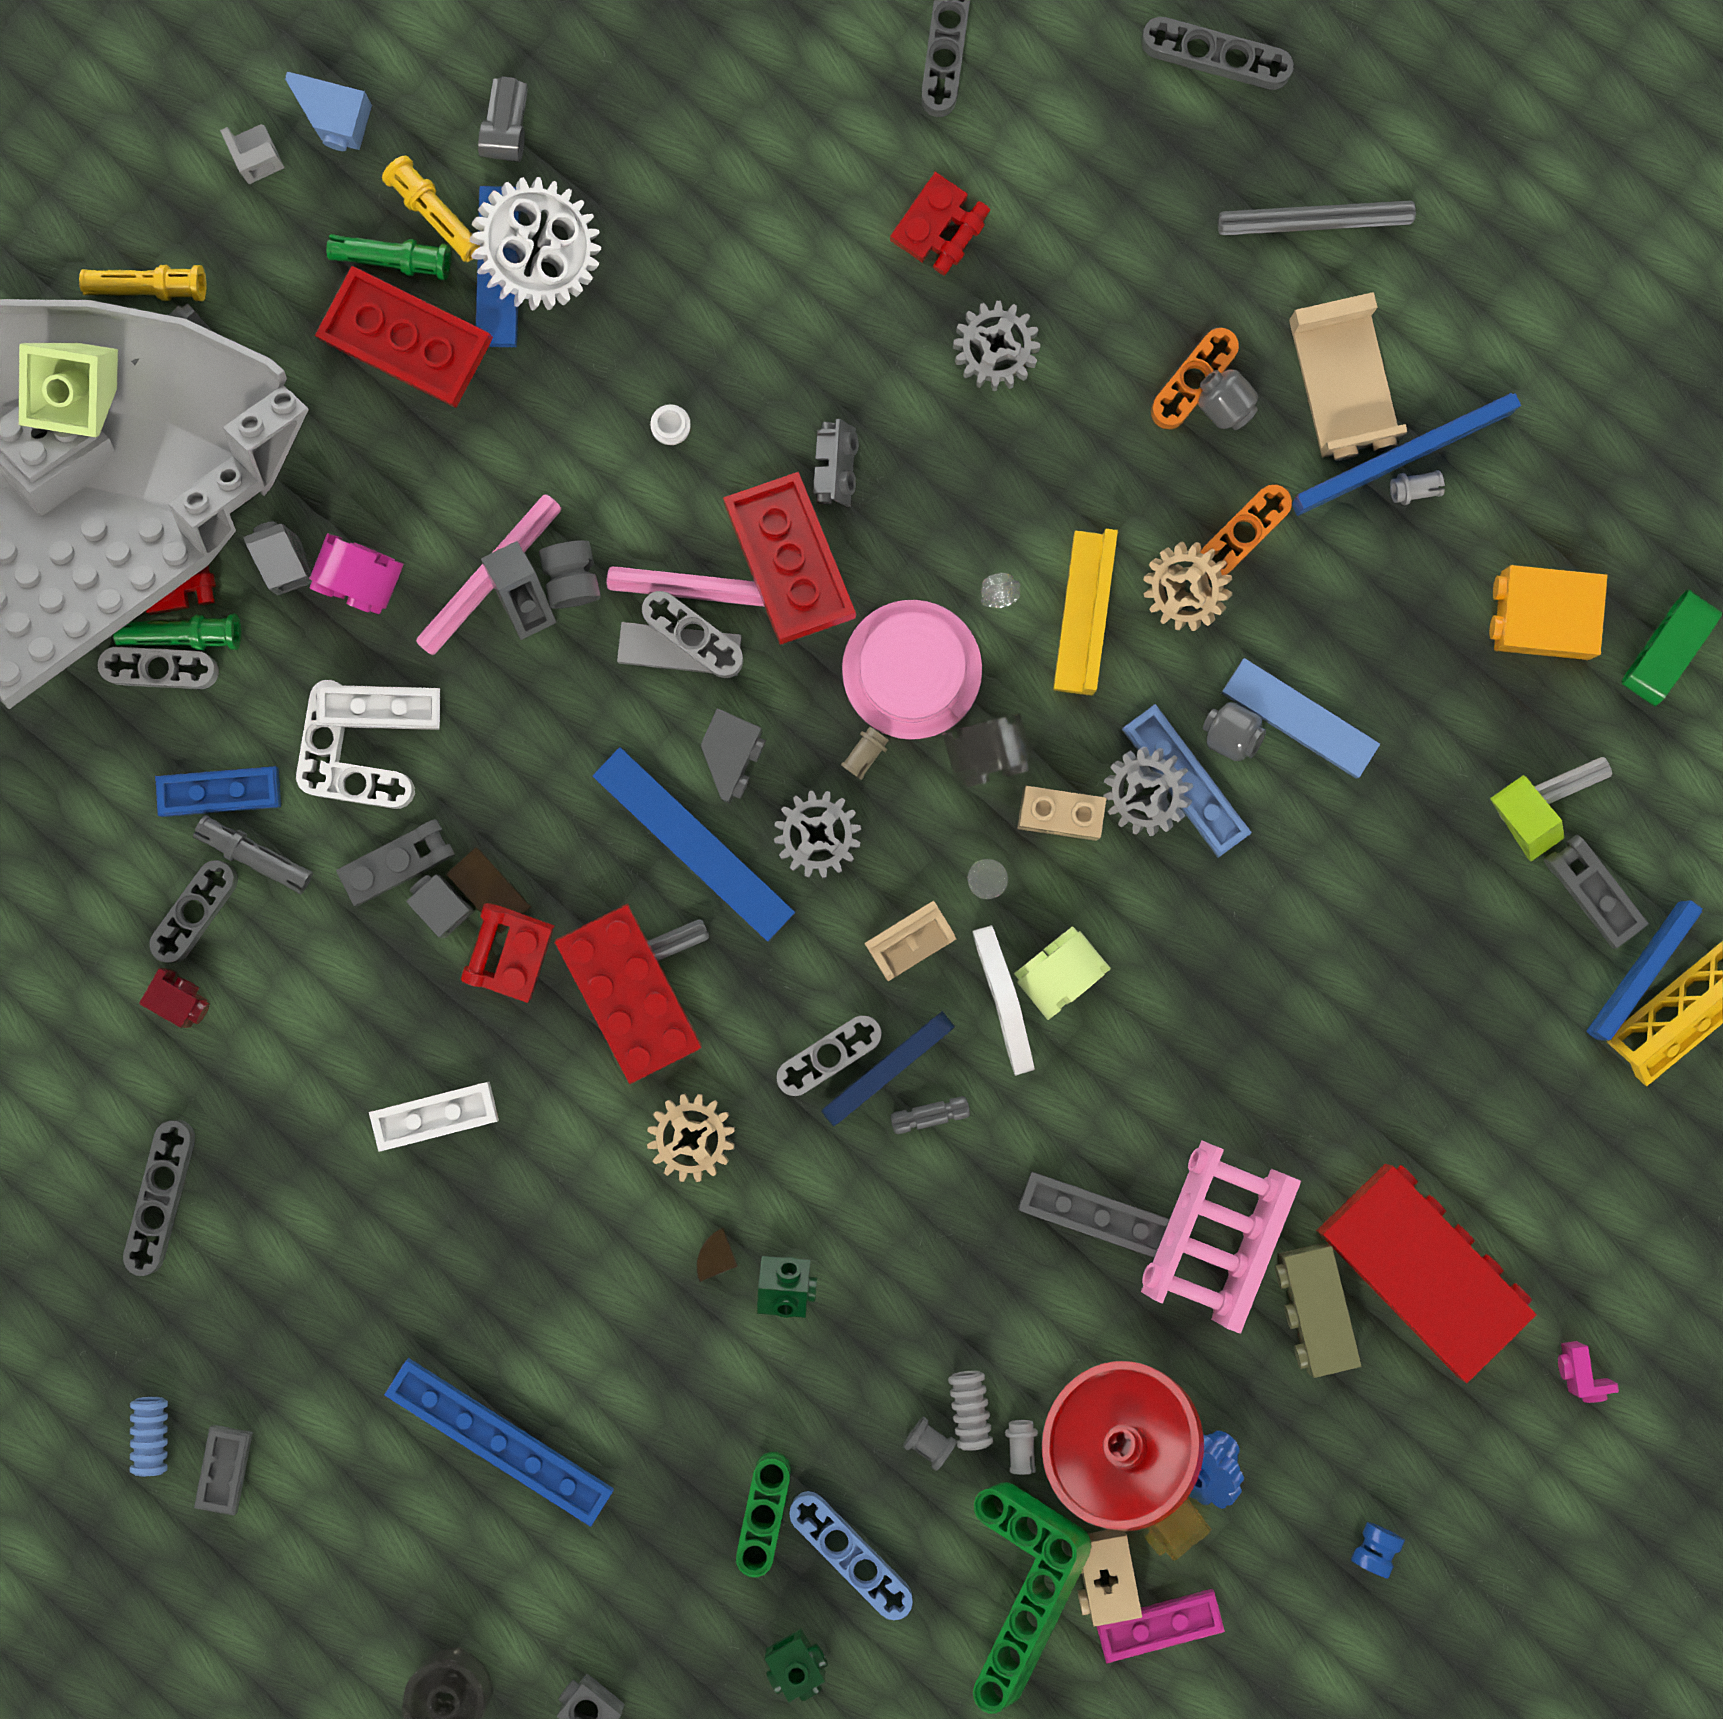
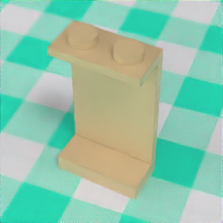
(1345, 377)

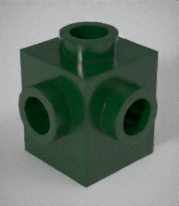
(785, 1287)
(793, 1653)

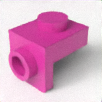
(1576, 1369)

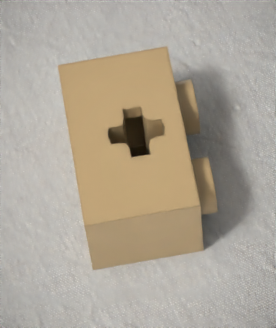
(1061, 813)
(1119, 1598)

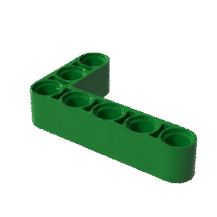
(1034, 1594)

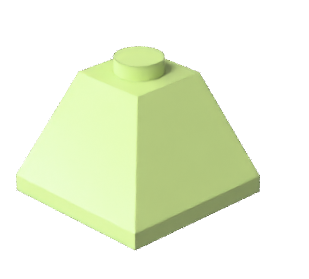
(66, 386)

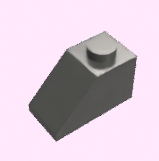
(518, 590)

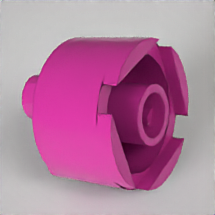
(355, 572)

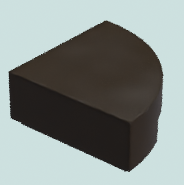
(715, 1256)

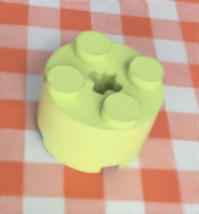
(1063, 974)

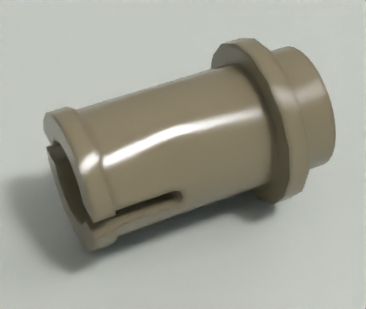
(865, 752)

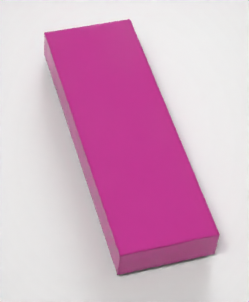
(1162, 1626)

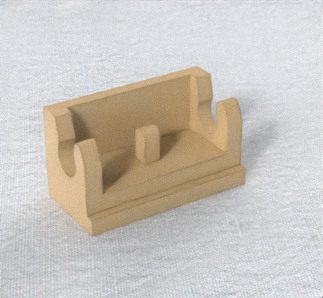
(910, 941)

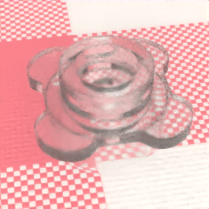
(999, 590)

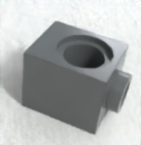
(439, 905)
(589, 1689)

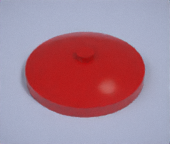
(1123, 1446)

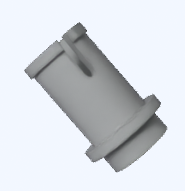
(1409, 488)
(1021, 1441)

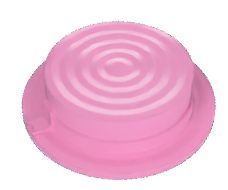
(912, 669)

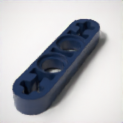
(887, 1068)

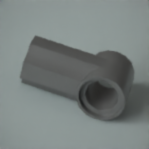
(503, 132)

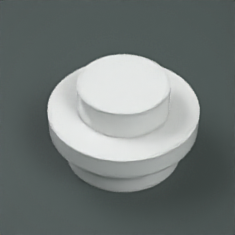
(670, 424)

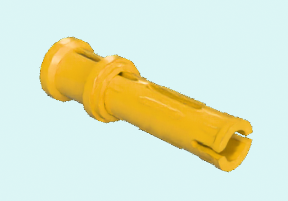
(421, 196)
(160, 282)

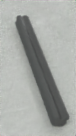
(1316, 217)

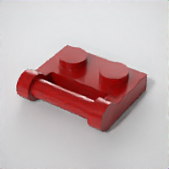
(520, 957)

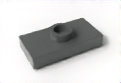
(223, 1470)

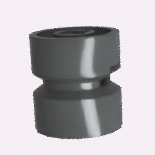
(569, 574)

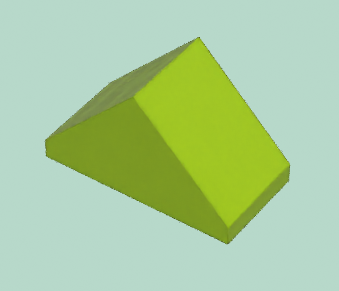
(1529, 817)

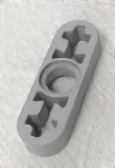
(662, 624)
(128, 677)
(808, 1080)

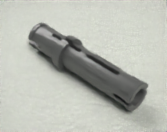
(239, 847)

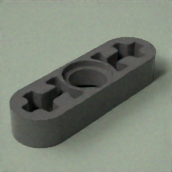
(184, 941)

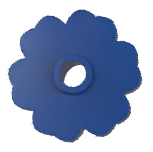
(1220, 1472)

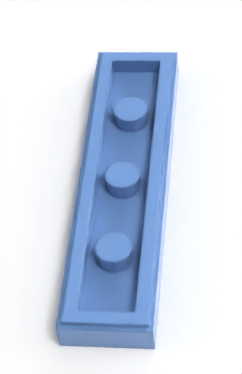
(1300, 718)
(1209, 808)

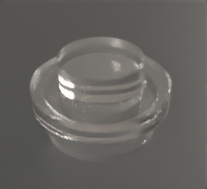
(987, 879)

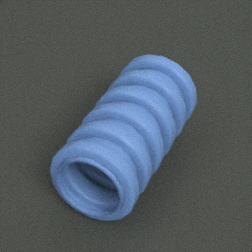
(148, 1436)

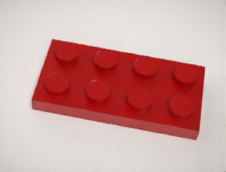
(404, 336)
(789, 558)
(628, 993)

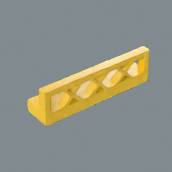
(1085, 612)
(1685, 1030)

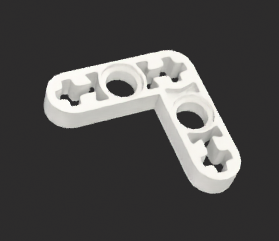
(337, 772)
(1005, 1000)

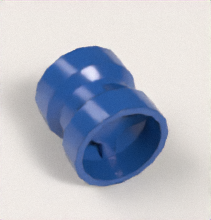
(1381, 1541)

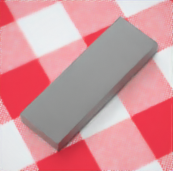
(647, 647)

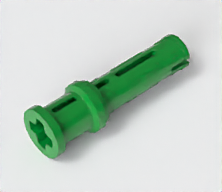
(408, 256)
(195, 632)

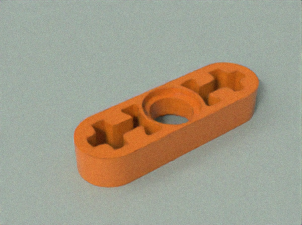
(1203, 349)
(1257, 504)

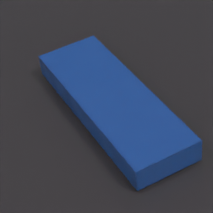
(218, 791)

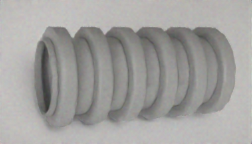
(970, 1410)

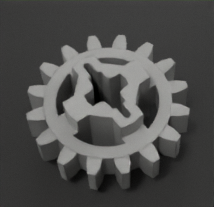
(982, 338)
(1142, 777)
(828, 819)

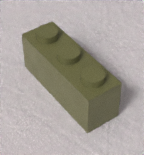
(1317, 1310)

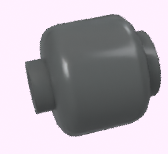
(1228, 399)
(1234, 731)

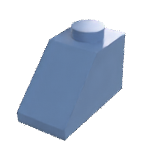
(334, 110)

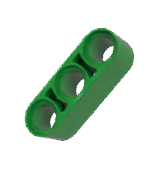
(1671, 648)
(758, 1533)

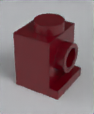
(175, 1000)

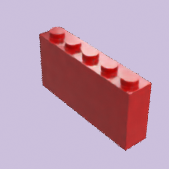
(1428, 1271)

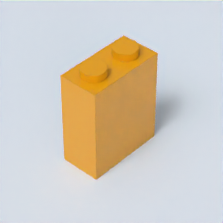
(1549, 612)

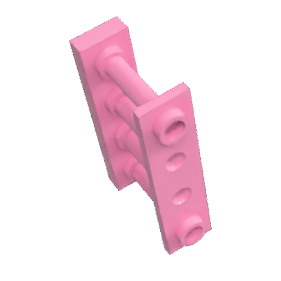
(1244, 1267)

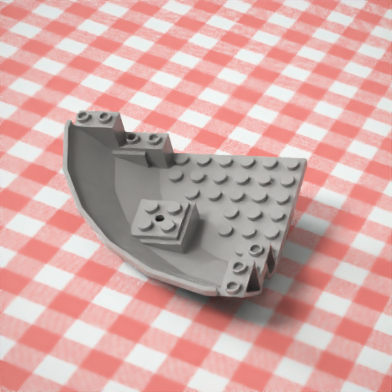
(131, 514)

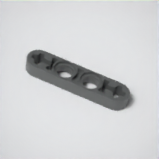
(944, 39)
(1218, 45)
(153, 1195)

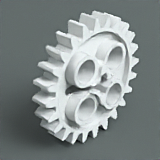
(502, 231)

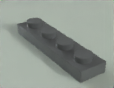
(1093, 1214)

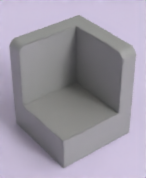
(253, 153)

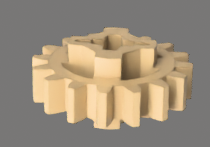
(1201, 593)
(700, 1154)

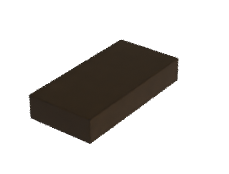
(485, 884)

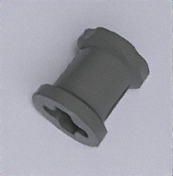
(929, 1443)

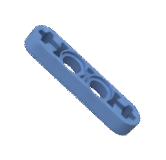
(846, 1559)

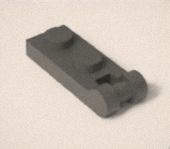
(394, 863)
(1596, 892)

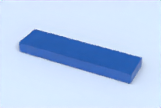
(495, 314)
(1644, 970)

